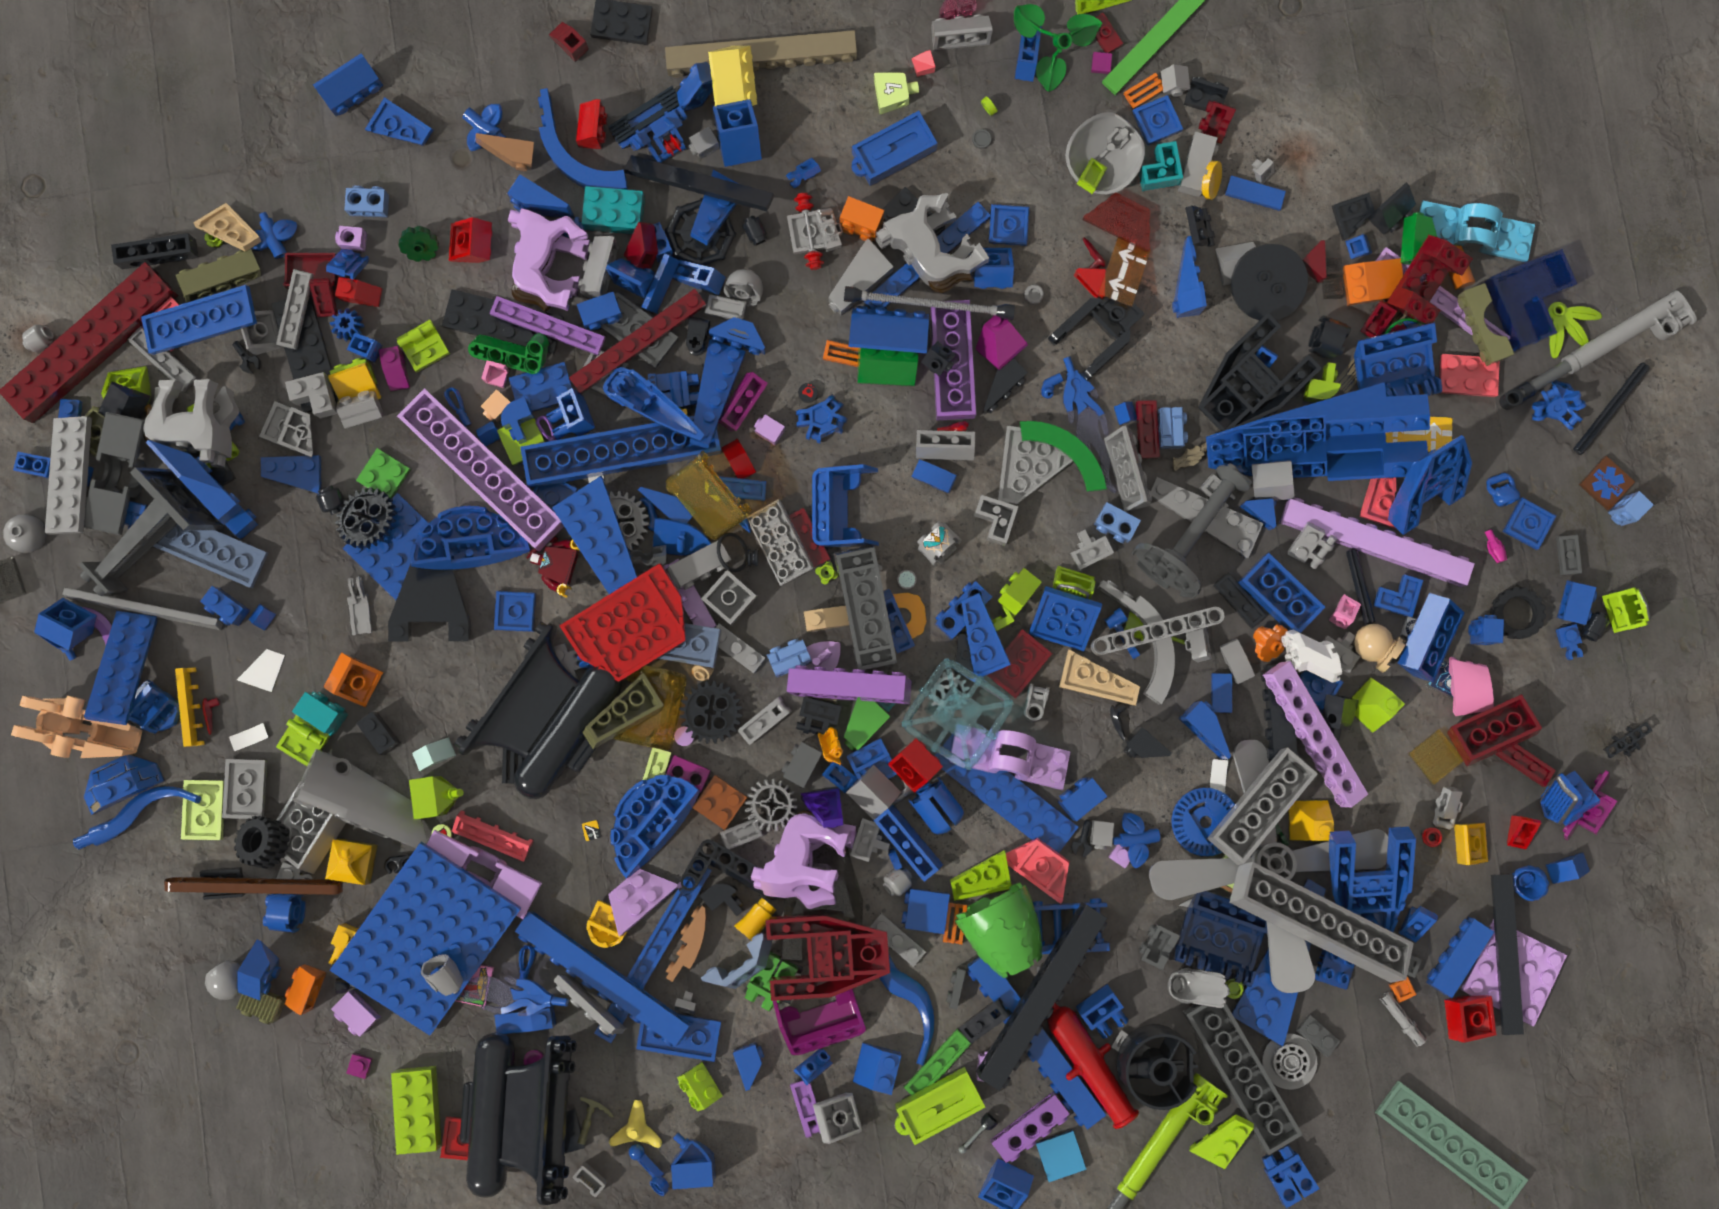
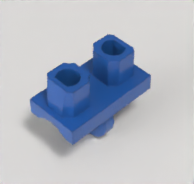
(813, 1066)

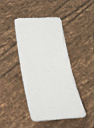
(248, 737)
(1218, 774)

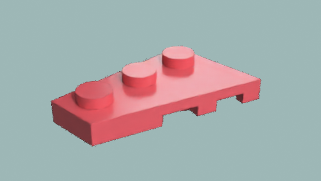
(1379, 500)

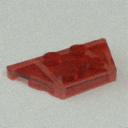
(1122, 219)

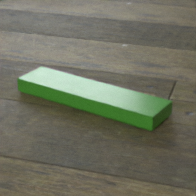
(938, 1062)

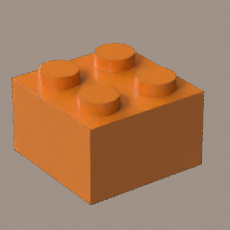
(861, 219)

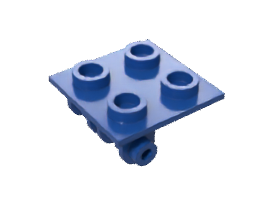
(1334, 970)

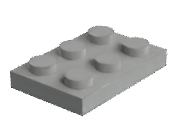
(244, 788)

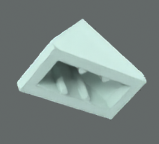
(433, 753)

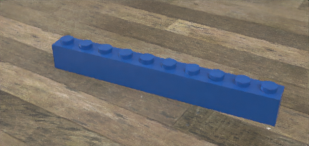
(603, 978)
(1042, 1050)

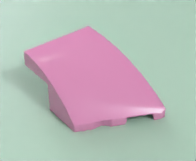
(1470, 687)

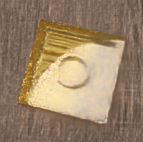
(1435, 756)

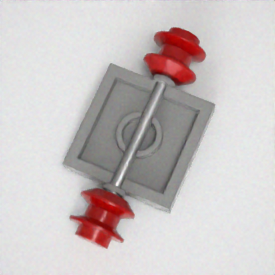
(805, 232)

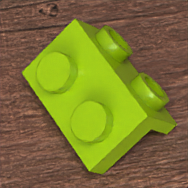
(699, 1087)

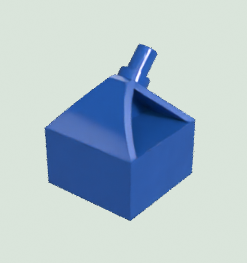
(65, 625)
(692, 1165)

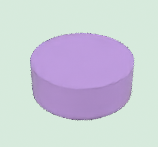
(682, 737)

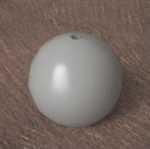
(222, 980)

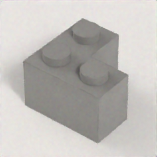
(316, 390)
(1001, 516)

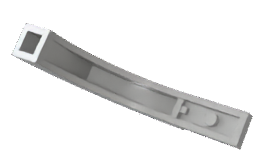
(1163, 649)

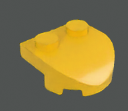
(602, 926)

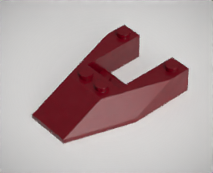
(838, 956)

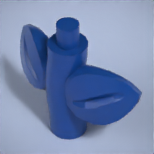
(483, 124)
(273, 234)
(1136, 839)

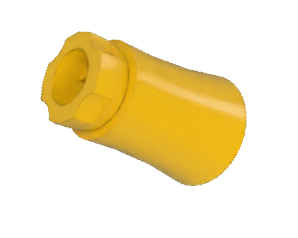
(755, 919)

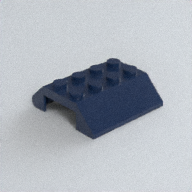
(1220, 937)

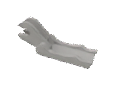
(359, 608)

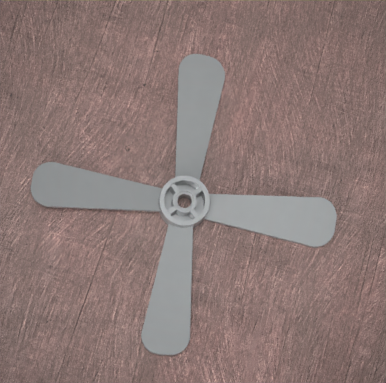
(1288, 953)

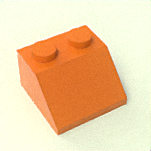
(353, 679)
(305, 989)

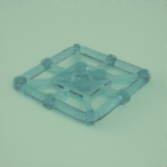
(945, 718)

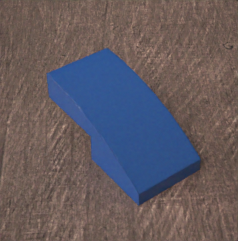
(934, 476)

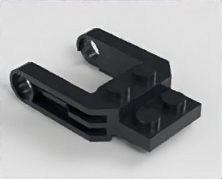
(1112, 317)

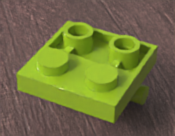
(423, 346)
(302, 740)

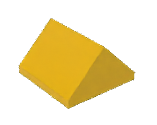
(1471, 843)

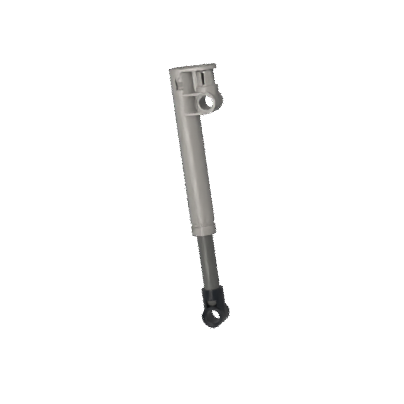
(1662, 313)

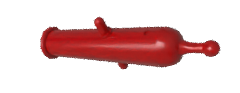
(1090, 1065)

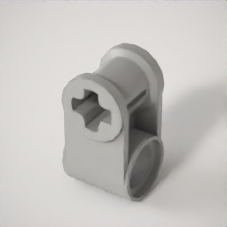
(1036, 701)

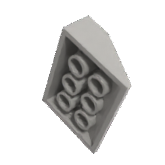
(1127, 469)
(309, 834)

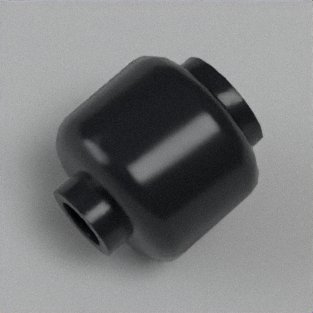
(330, 499)

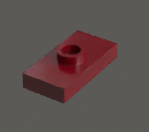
(1107, 36)
(323, 297)

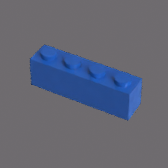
(908, 843)
(1459, 957)

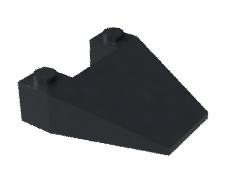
(429, 597)

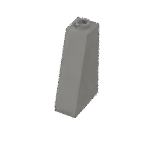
(864, 273)

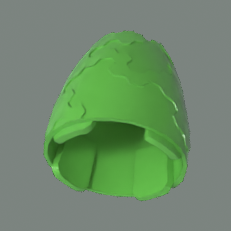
(1004, 930)

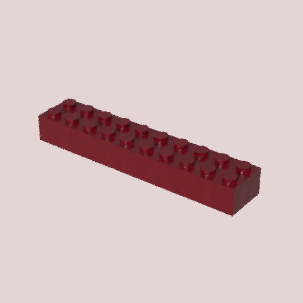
(86, 344)

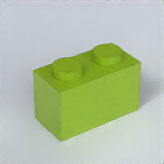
(1019, 591)

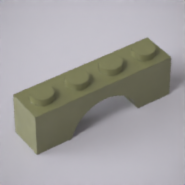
(1491, 346)

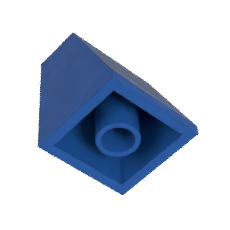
(737, 132)

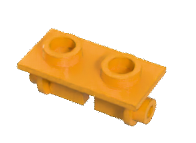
(830, 745)

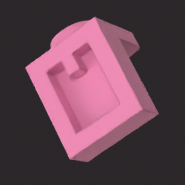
(1345, 612)

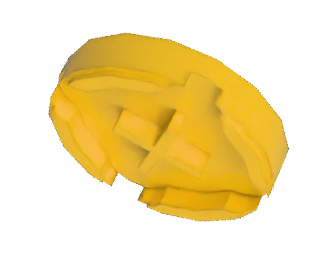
(1212, 181)

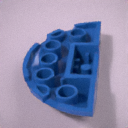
(466, 539)
(649, 818)

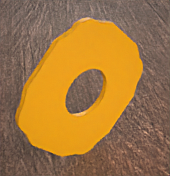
(916, 608)

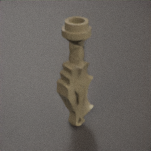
(1190, 457)

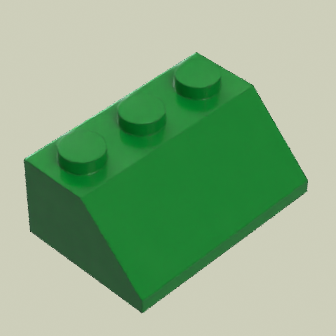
(886, 367)

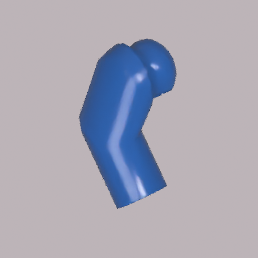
(1048, 385)

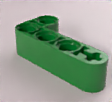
(484, 348)

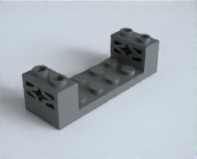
(865, 607)

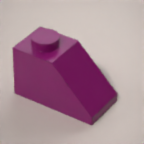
(394, 368)

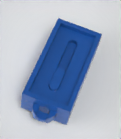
(893, 148)

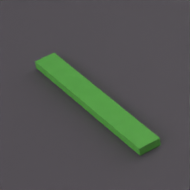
(1150, 44)

